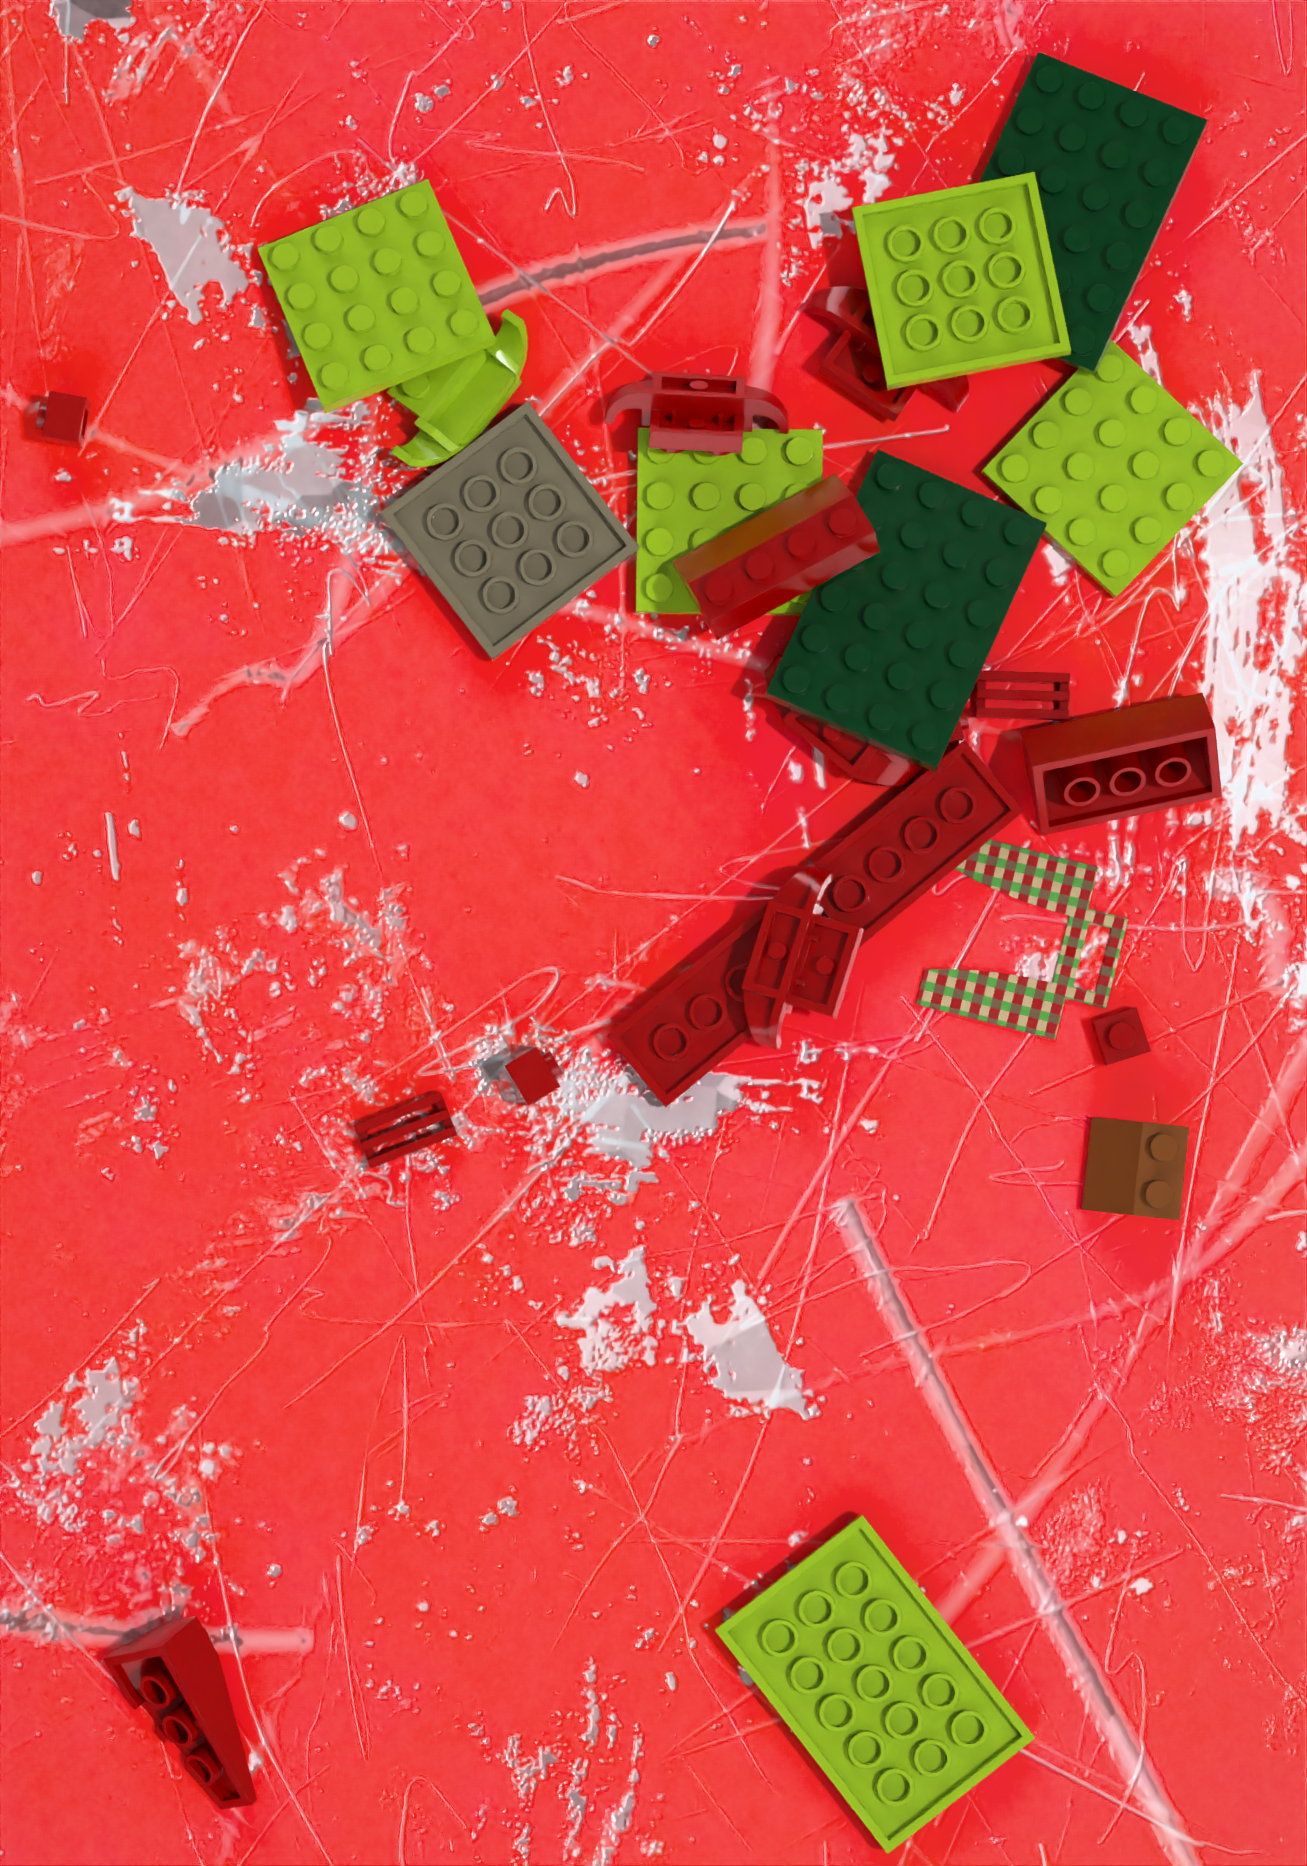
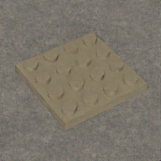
(510, 531)

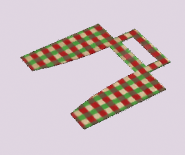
(1020, 1000)

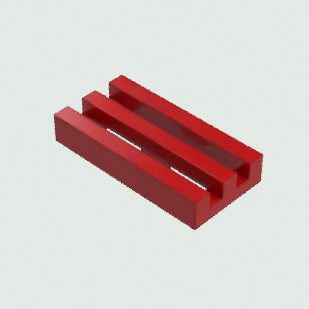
(1062, 695)
(442, 1115)

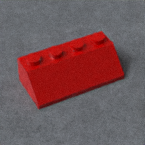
(777, 556)
(1122, 763)

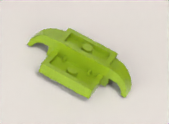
(462, 396)

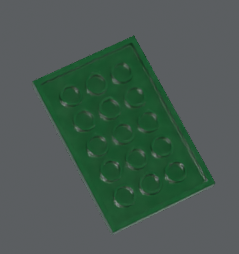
(1104, 183)
(908, 630)

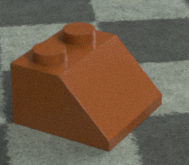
(1135, 1168)

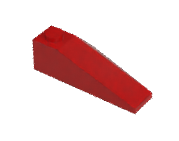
(185, 1692)

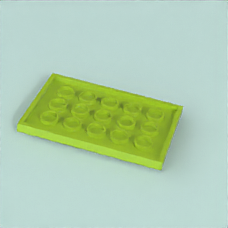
(874, 1683)

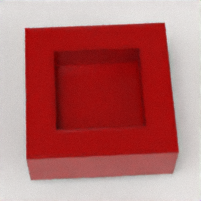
(1120, 1036)

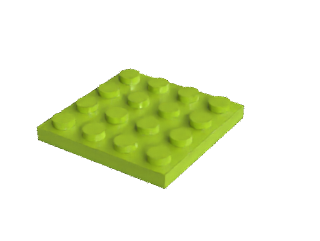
(961, 281)
(377, 296)
(1112, 469)
(700, 496)

